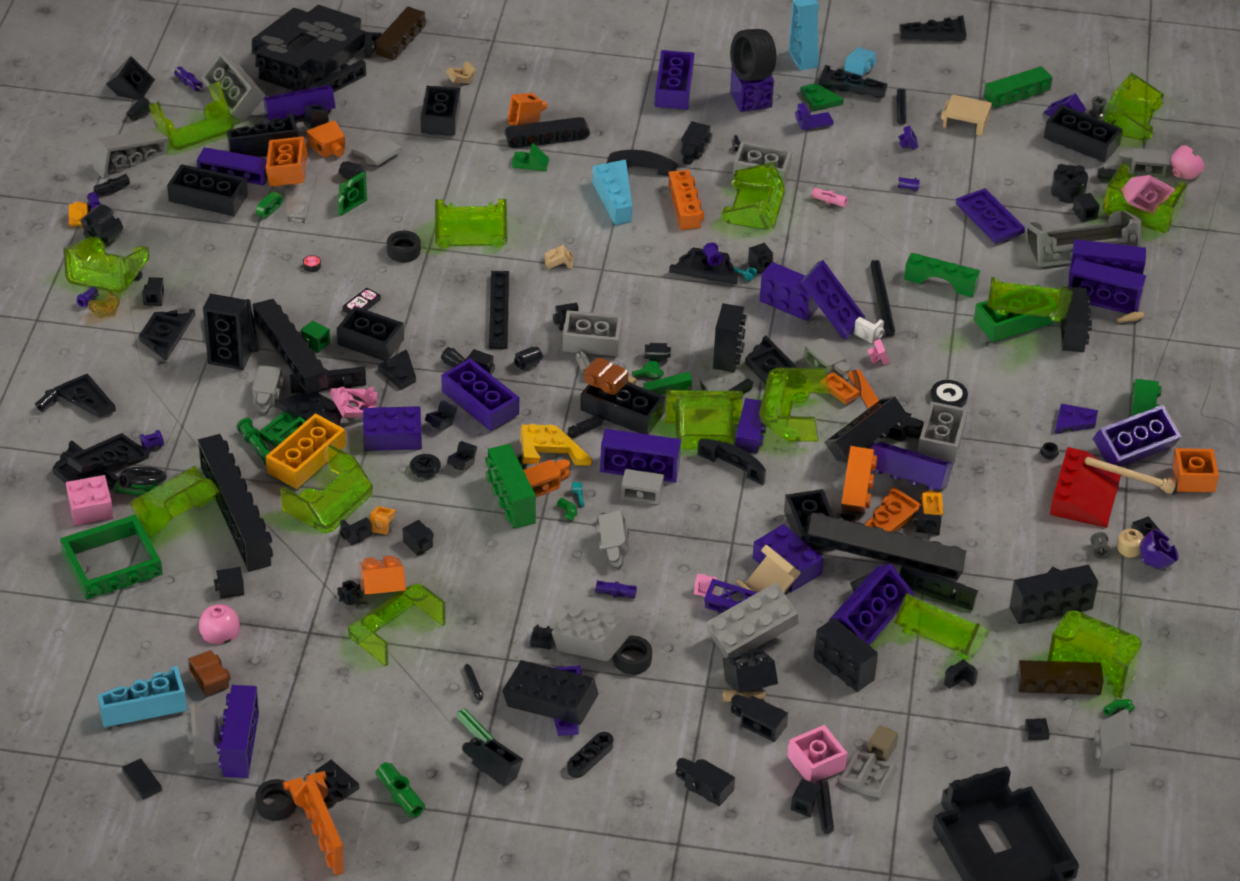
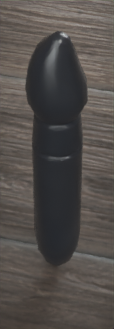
(473, 682)

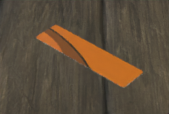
(863, 386)

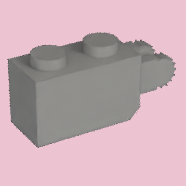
(1145, 162)
(823, 355)
(267, 388)
(614, 537)

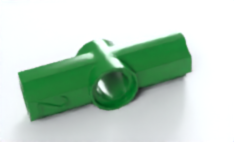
(400, 789)

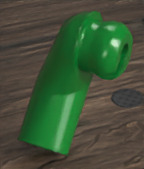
(571, 510)
(1115, 705)

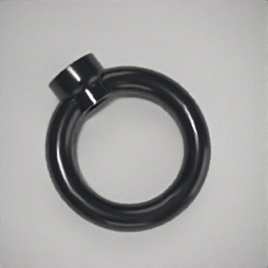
(128, 478)

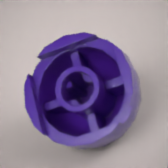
(1156, 550)

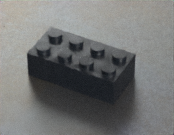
(1083, 133)
(207, 190)
(226, 331)
(629, 407)
(867, 427)
(1053, 594)
(550, 692)

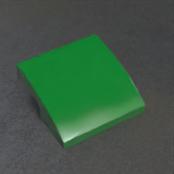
(280, 428)

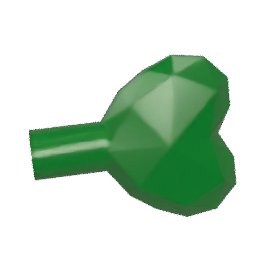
(649, 370)

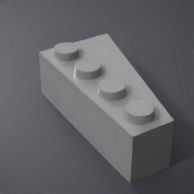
(128, 149)

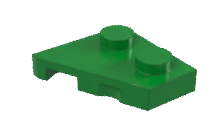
(819, 97)

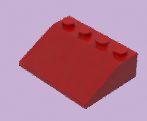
(1084, 490)

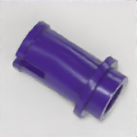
(908, 183)
(84, 298)

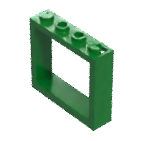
(103, 535)

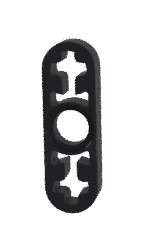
(589, 762)

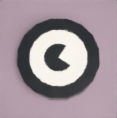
(949, 393)

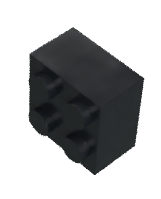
(750, 670)

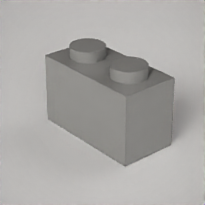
(642, 486)

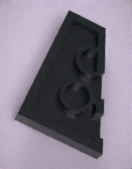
(86, 395)

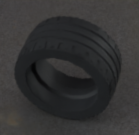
(753, 54)

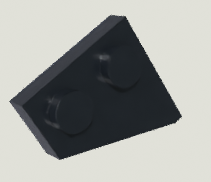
(398, 370)

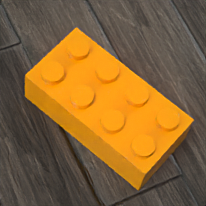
(305, 451)

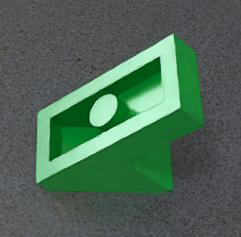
(533, 160)

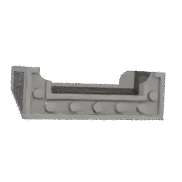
(1056, 246)

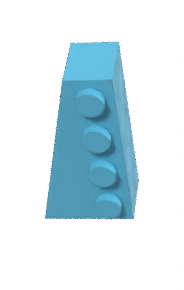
(804, 34)
(614, 190)
(143, 699)

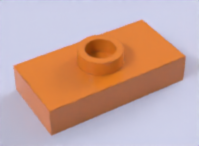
(841, 389)

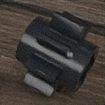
(349, 592)

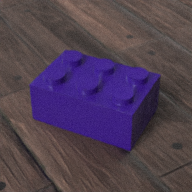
(784, 291)
(392, 428)
(794, 551)

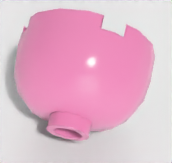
(1186, 164)
(219, 624)

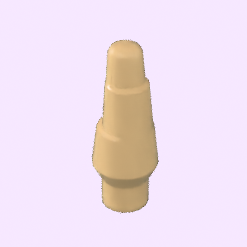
(1134, 316)

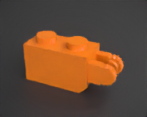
(547, 476)

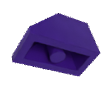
(1071, 101)

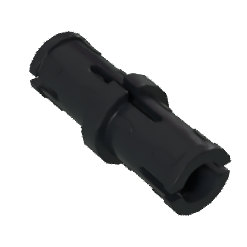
(111, 185)

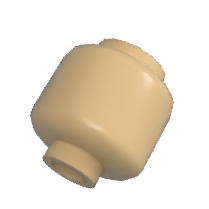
(1129, 542)

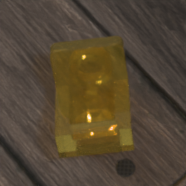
(104, 307)

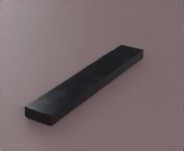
(499, 310)

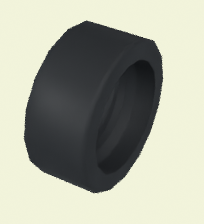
(403, 237)
(633, 666)
(274, 813)

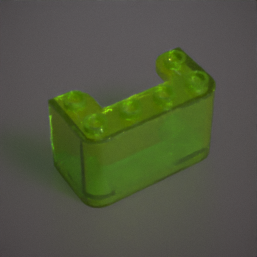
(1165, 212)
(1091, 640)

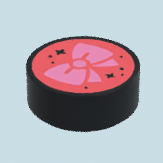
(312, 263)

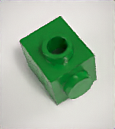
(316, 335)

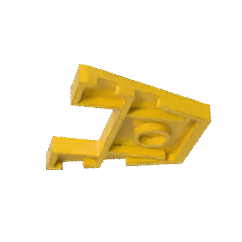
(549, 440)

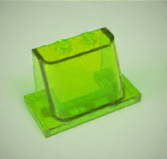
(703, 415)
(173, 498)

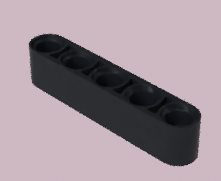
(547, 132)

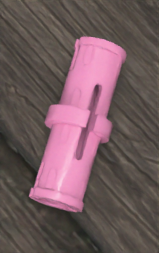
(829, 197)

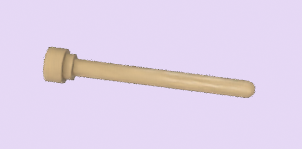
(1166, 485)

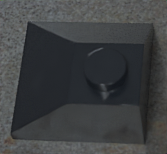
(130, 80)

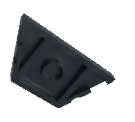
(696, 265)
(165, 330)
(766, 358)
(308, 404)
(68, 473)

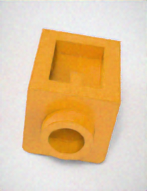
(932, 503)
(380, 519)

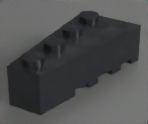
(256, 139)

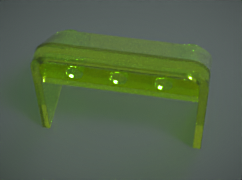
(216, 124)
(1029, 300)
(783, 389)
(336, 501)
(940, 626)
(364, 628)

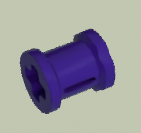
(711, 251)
(152, 440)

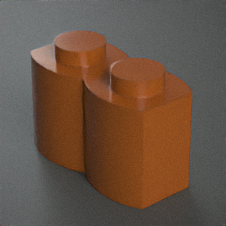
(606, 376)
(208, 672)

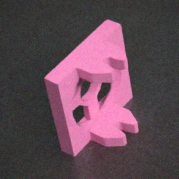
(343, 397)

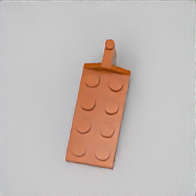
(311, 797)

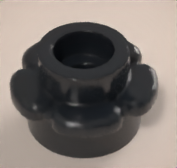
(1049, 450)

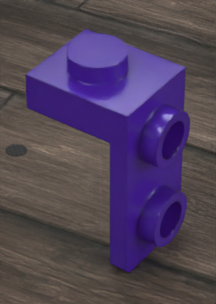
(809, 121)

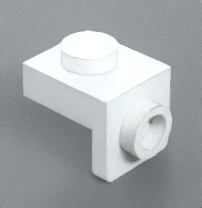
(868, 330)

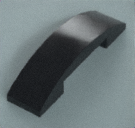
(645, 159)
(733, 455)

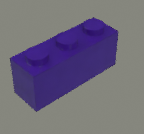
(750, 427)

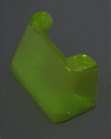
(1133, 107)
(757, 197)
(470, 224)
(90, 265)

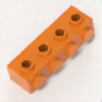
(685, 199)

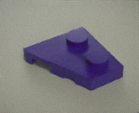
(1075, 418)

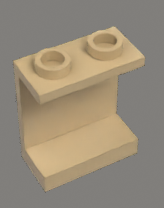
(967, 110)
(771, 570)

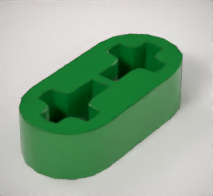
(269, 204)

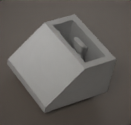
(203, 735)

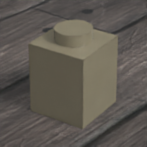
(883, 743)

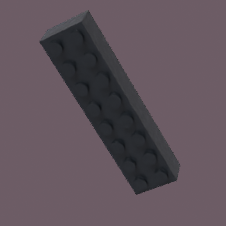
(236, 503)

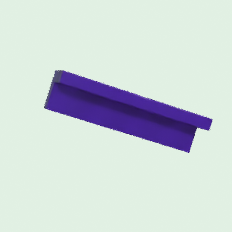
(721, 603)

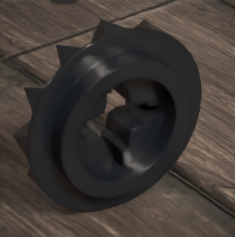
(421, 461)

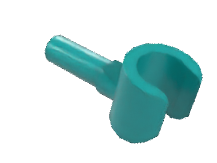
(749, 273)
(577, 488)

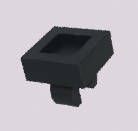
(541, 637)

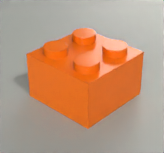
(1195, 470)

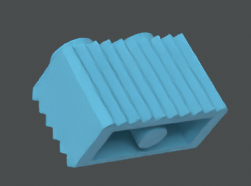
(860, 61)

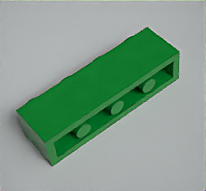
(1018, 87)

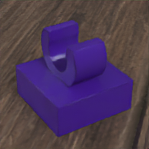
(908, 138)

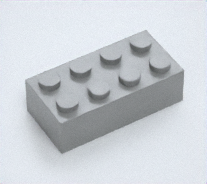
(238, 88)
(753, 621)

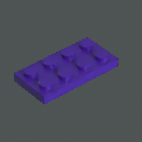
(990, 215)
(832, 299)

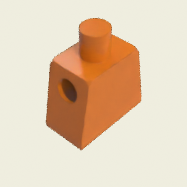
(525, 109)
(326, 139)

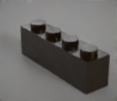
(400, 33)
(1060, 677)

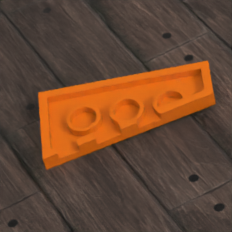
(894, 511)

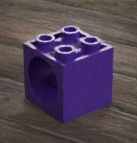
(751, 94)

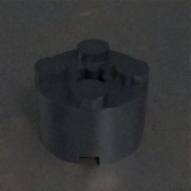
(1069, 182)
(101, 224)

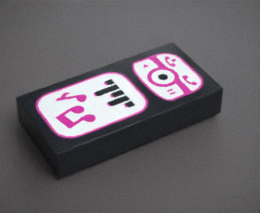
(363, 300)

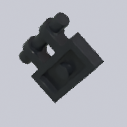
(338, 781)

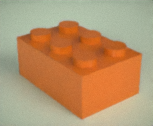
(286, 161)
(859, 479)
(382, 575)

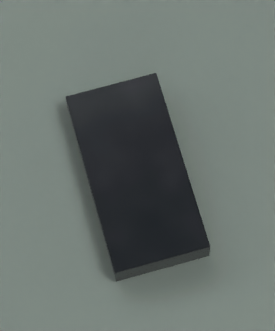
(141, 778)

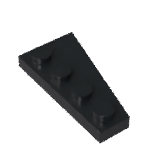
(933, 30)

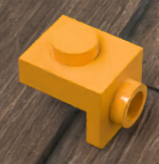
(77, 212)

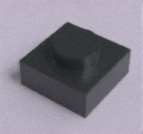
(1037, 729)

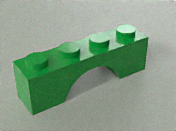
(962, 278)

